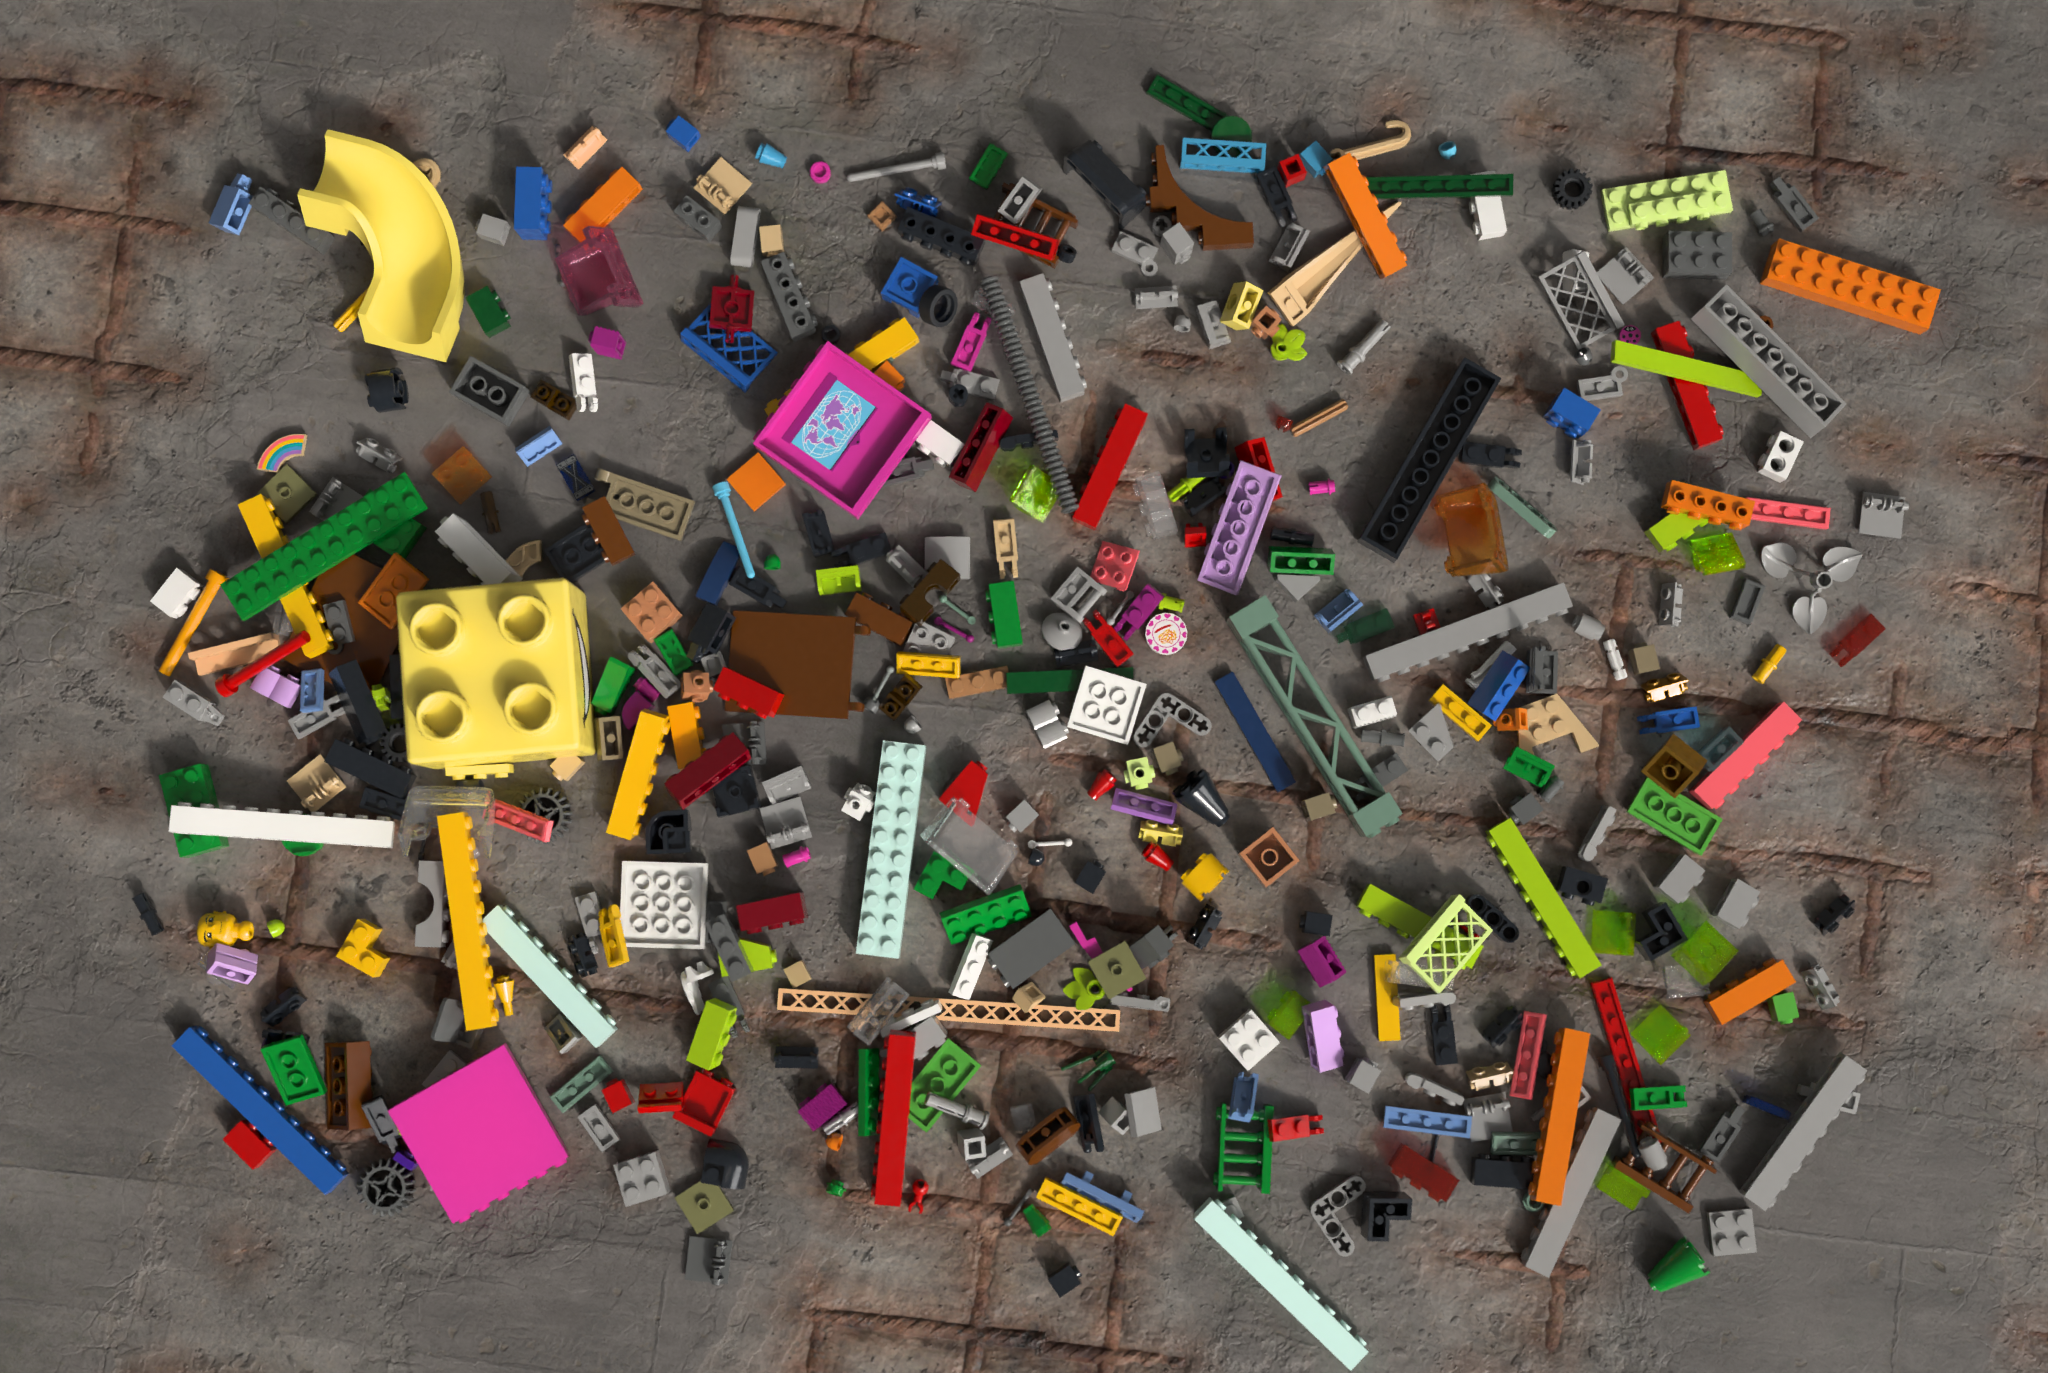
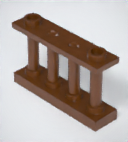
(1066, 218)
(1663, 1187)

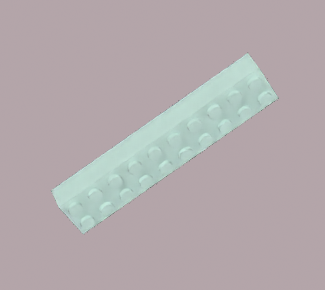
(891, 849)

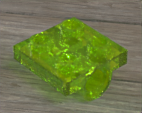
(1034, 494)
(1716, 554)

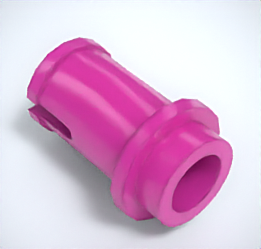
(1320, 487)
(646, 689)
(797, 856)

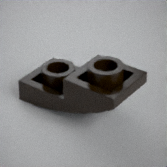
(554, 400)
(900, 697)

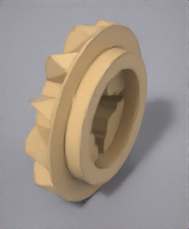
(429, 166)

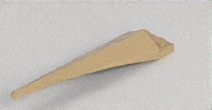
(1305, 286)

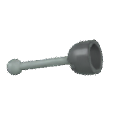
(871, 703)

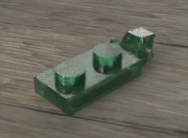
(1366, 627)

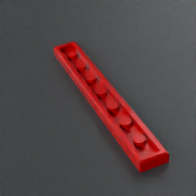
(1621, 1046)

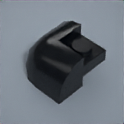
(669, 832)
(725, 1165)

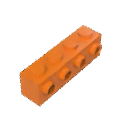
(1707, 504)

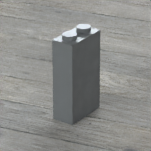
(1030, 949)

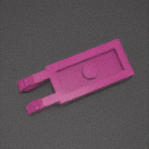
(970, 344)

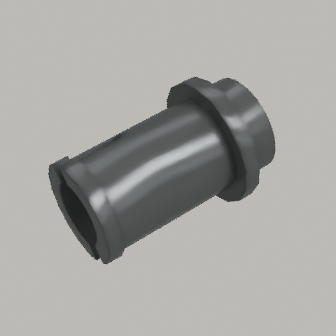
(1762, 222)
(1551, 788)

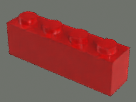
(1015, 237)

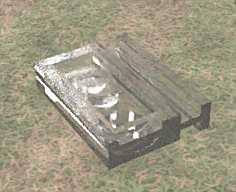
(1681, 983)

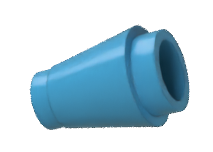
(768, 155)

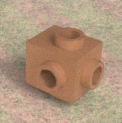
(1268, 316)
(696, 686)

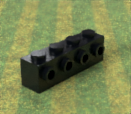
(940, 236)

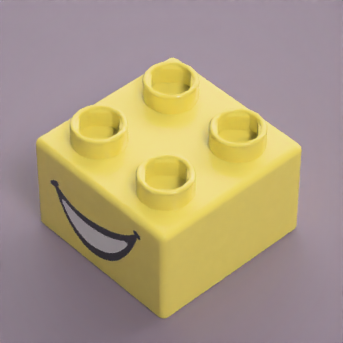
(496, 673)

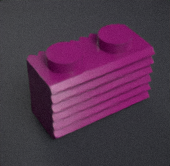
(607, 342)
(1321, 961)
(822, 1106)

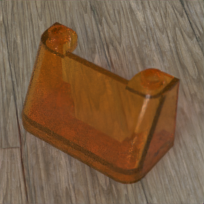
(1472, 531)

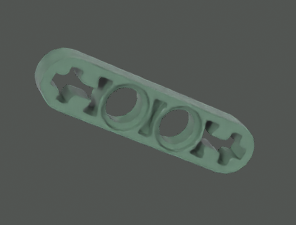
(1522, 507)

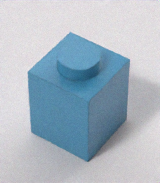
(1315, 158)

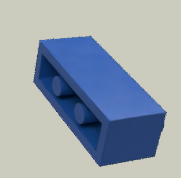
(1499, 685)

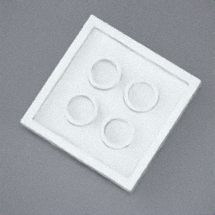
(1106, 705)

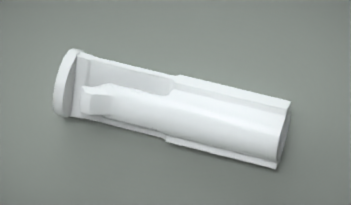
(1478, 676)

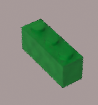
(1301, 560)
(1004, 614)

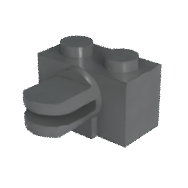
(1153, 946)

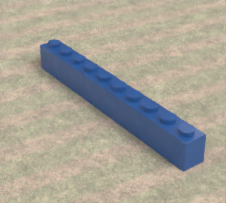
(260, 1109)

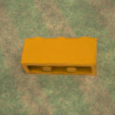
(686, 732)

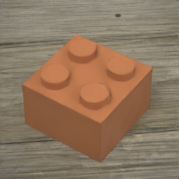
(652, 612)
(1268, 857)

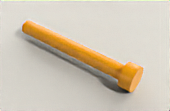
(214, 580)

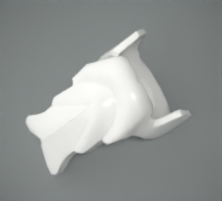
(689, 981)

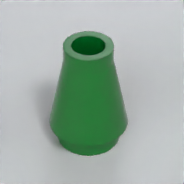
(1037, 1221)

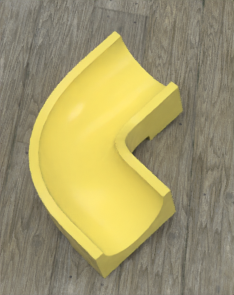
(409, 235)

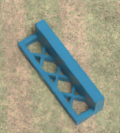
(1226, 163)

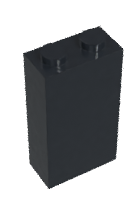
(357, 702)

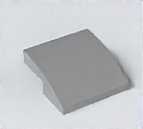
(952, 550)

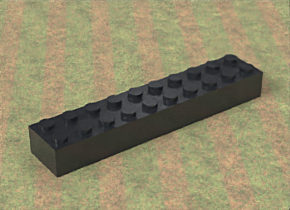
(1429, 460)

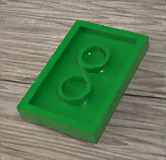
(293, 1069)

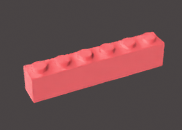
(1758, 742)

